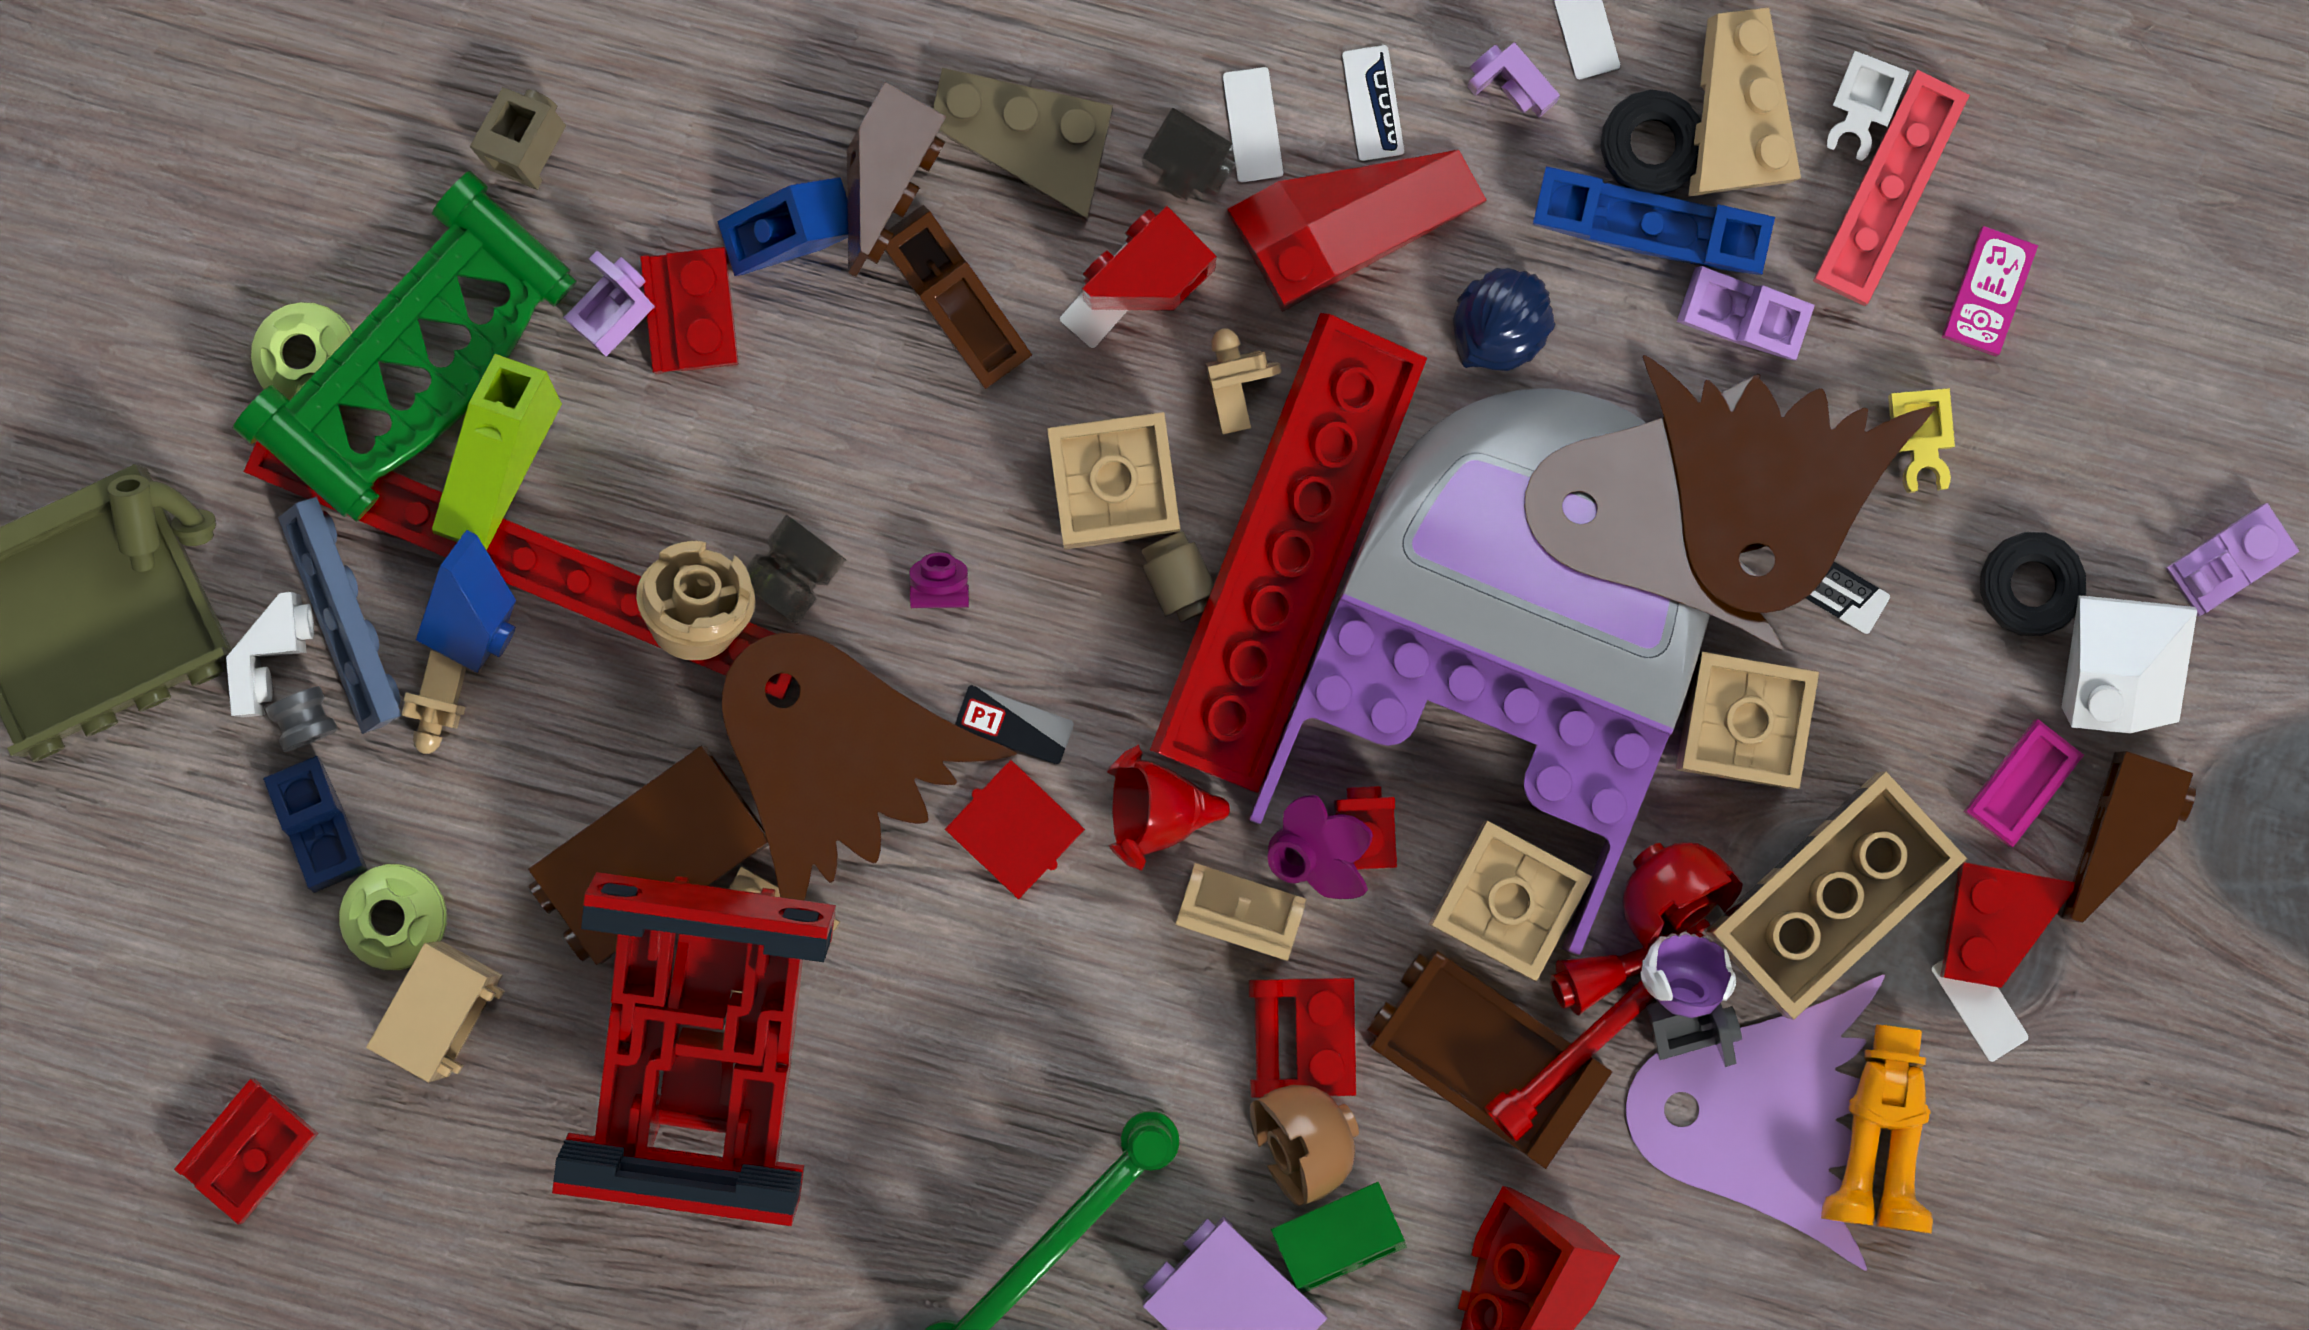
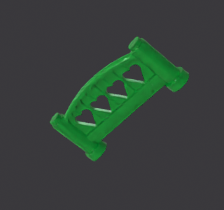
(309, 428)
(1147, 1143)

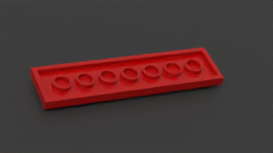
(1288, 552)

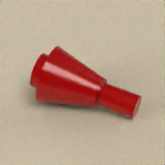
(1587, 980)

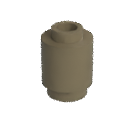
(1178, 576)

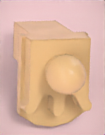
(1228, 374)
(437, 701)

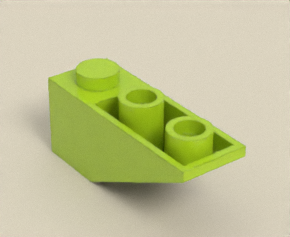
(495, 448)

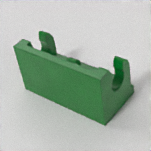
(1339, 1238)

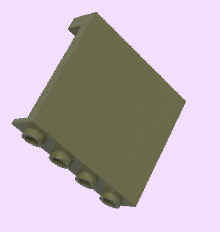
(88, 629)

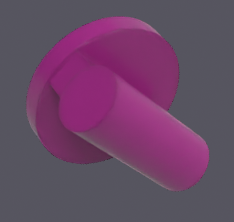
(939, 582)

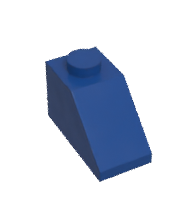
(786, 225)
(468, 607)

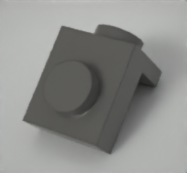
(1681, 1034)

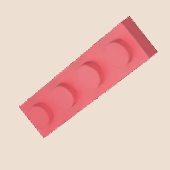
(1891, 188)

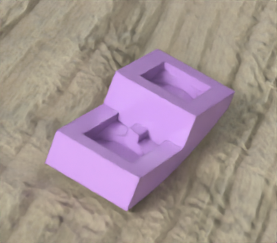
(1745, 313)

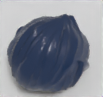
(1502, 320)

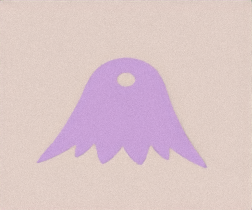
(1767, 1121)

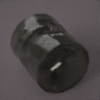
(793, 569)

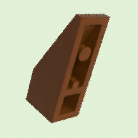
(2131, 820)

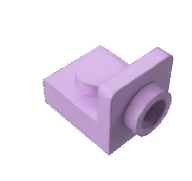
(1524, 83)

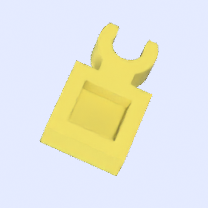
(1932, 436)

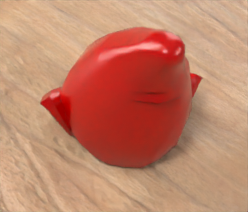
(1156, 808)

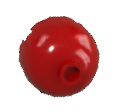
(1677, 890)

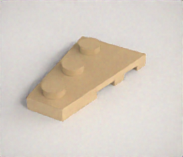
(1745, 113)

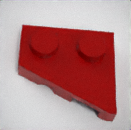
(1997, 921)

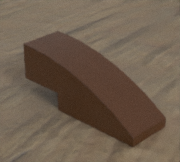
(955, 297)

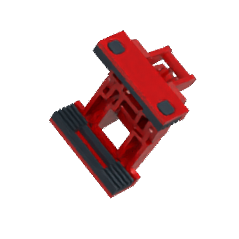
(709, 1078)

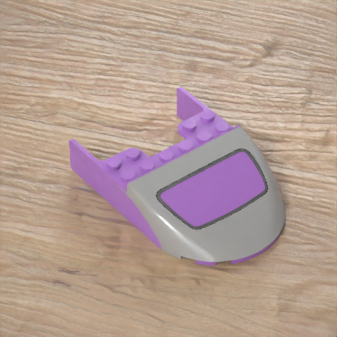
(1480, 619)

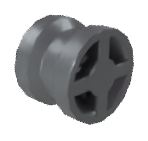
(301, 719)

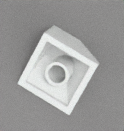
(2127, 664)

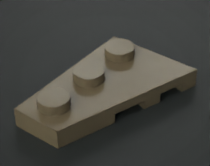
(1029, 132)

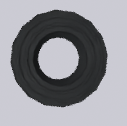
(1618, 152)
(1999, 597)

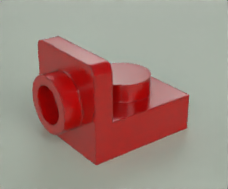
(1379, 816)

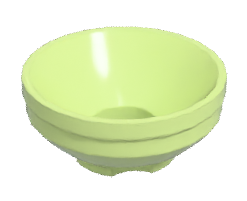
(310, 319)
(422, 907)

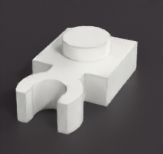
(1868, 94)

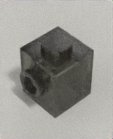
(1188, 157)

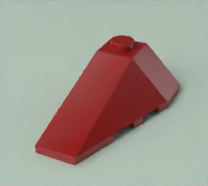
(1338, 222)
(1533, 1268)

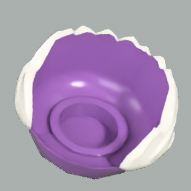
(1688, 974)

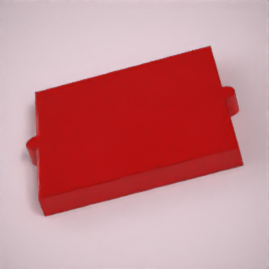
(1014, 829)

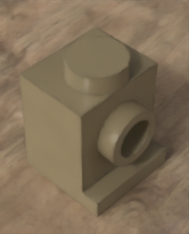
(519, 135)

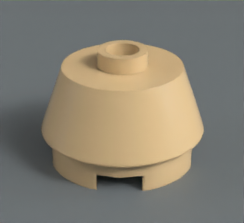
(695, 600)

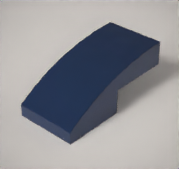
(315, 824)

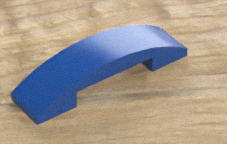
(1653, 223)

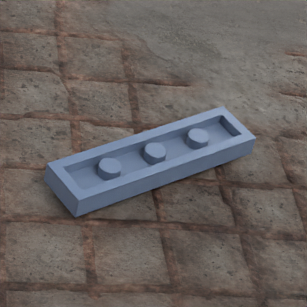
(333, 598)

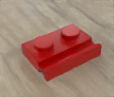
(692, 310)
(246, 1151)

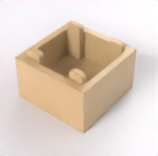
(1114, 480)
(1747, 721)
(1510, 900)
(435, 1011)

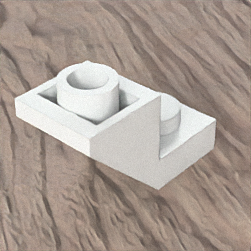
(275, 633)

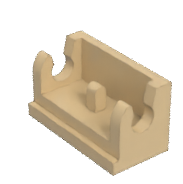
(1241, 911)

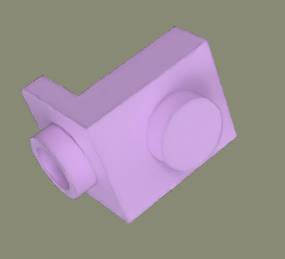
(611, 306)

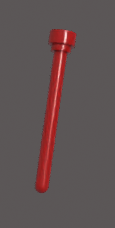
(1516, 1109)

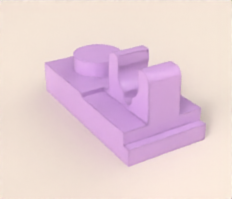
(2232, 559)

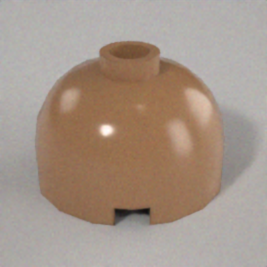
(1307, 1139)

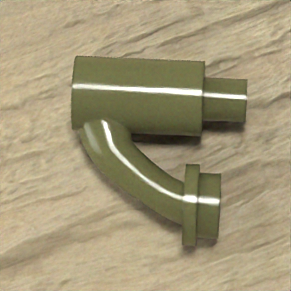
(135, 523)

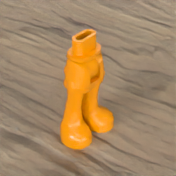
(1894, 1098)

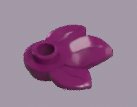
(1326, 849)

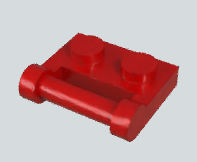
(1322, 1034)

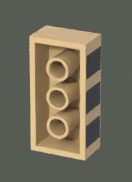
(1836, 895)

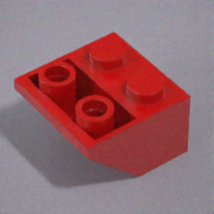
(1153, 270)

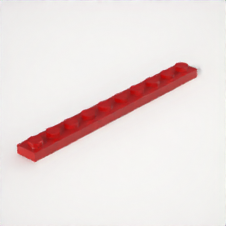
(521, 557)

